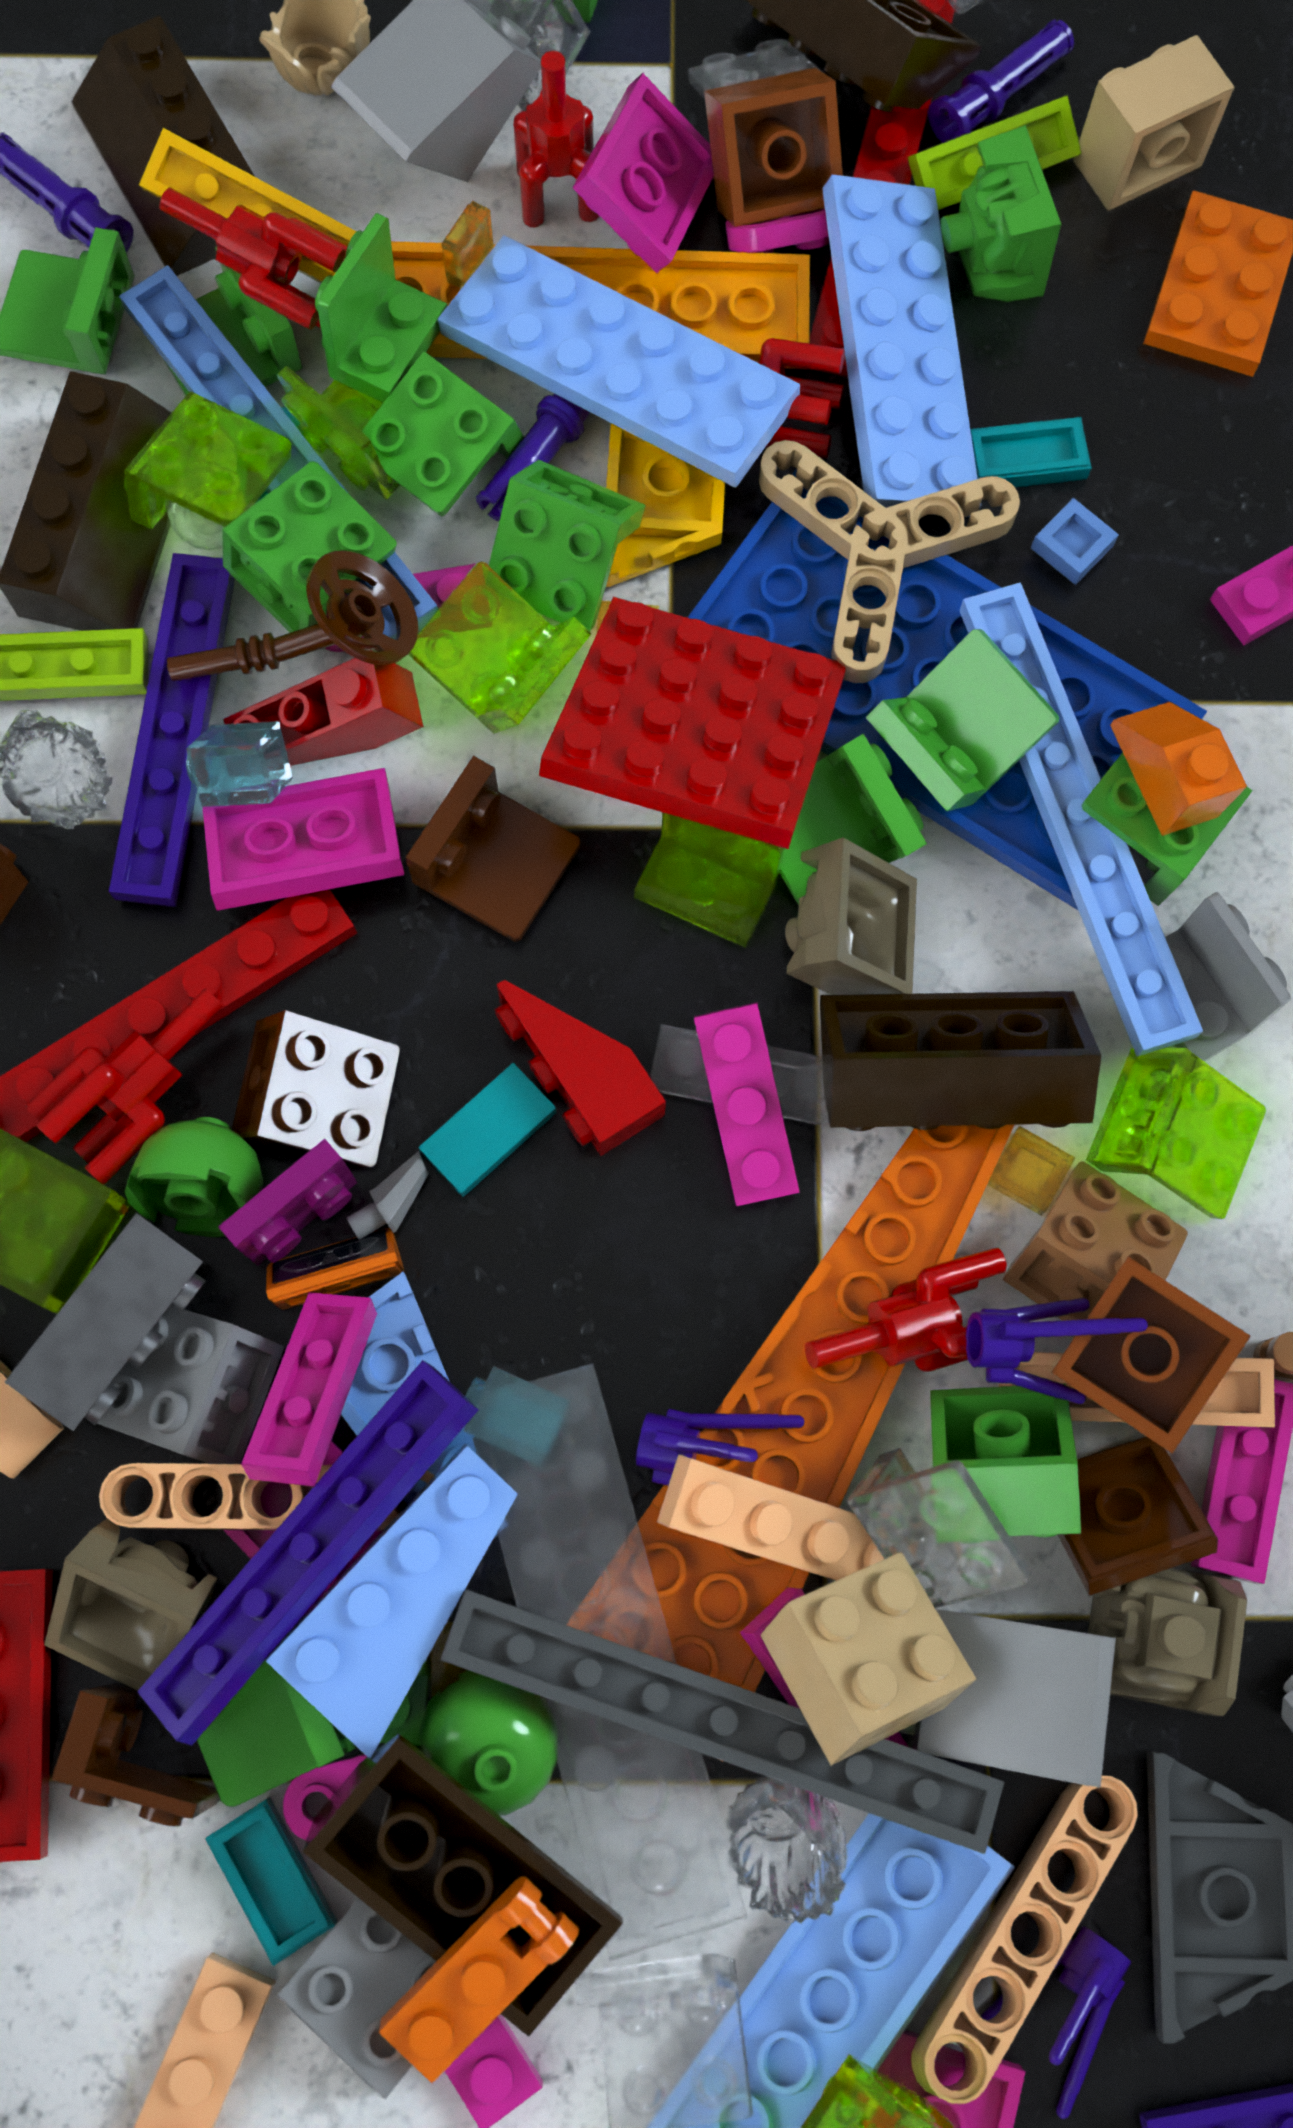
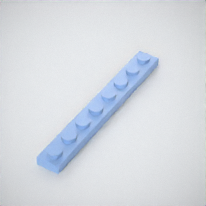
(1091, 856)

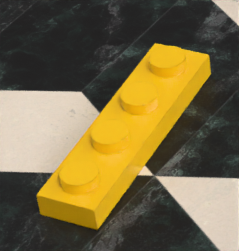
(224, 186)

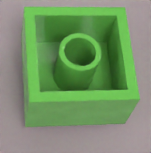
(1015, 1451)

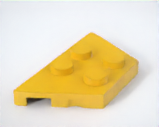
(680, 510)

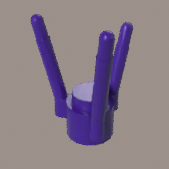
(1006, 1337)
(676, 1434)
(1095, 1975)

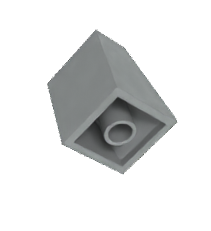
(441, 82)
(1033, 1702)

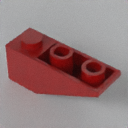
(340, 711)
(593, 1073)

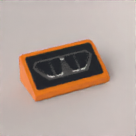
(333, 1268)

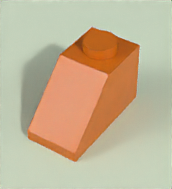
(1178, 765)

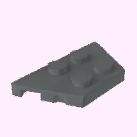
(1215, 1897)

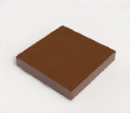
(1134, 1517)

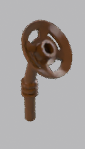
(348, 620)

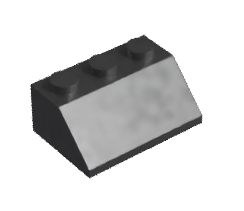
(107, 1324)

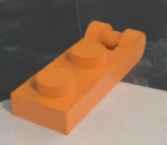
(476, 1979)

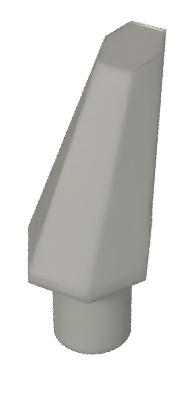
(391, 1198)

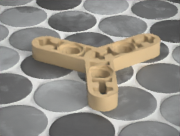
(897, 523)

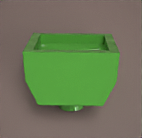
(1005, 221)

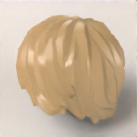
(316, 41)

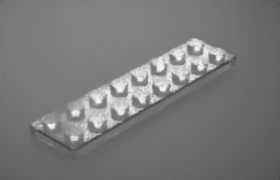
(634, 1799)

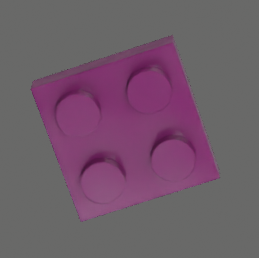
(271, 1220)

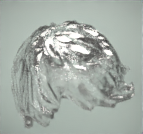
(53, 770)
(787, 1849)

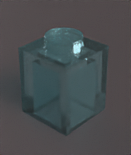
(239, 764)
(516, 1416)

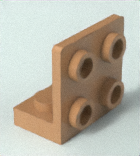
(1089, 1239)

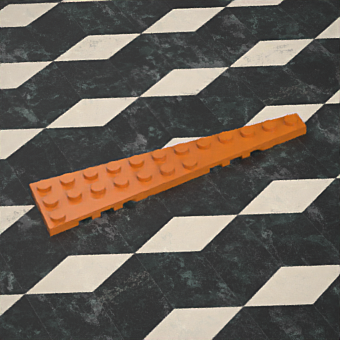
(902, 1226)

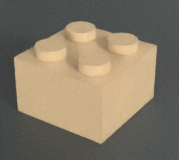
(1152, 121)
(866, 1657)

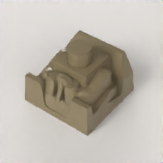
(854, 923)
(125, 1604)
(1174, 1639)

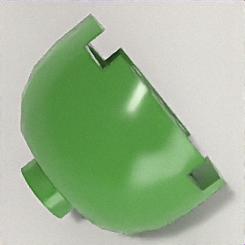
(195, 1175)
(491, 1740)

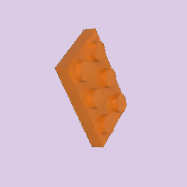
(1222, 283)

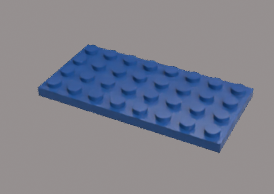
(789, 592)

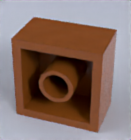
(773, 145)
(1157, 1375)

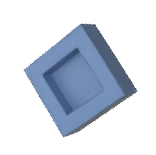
(1074, 541)

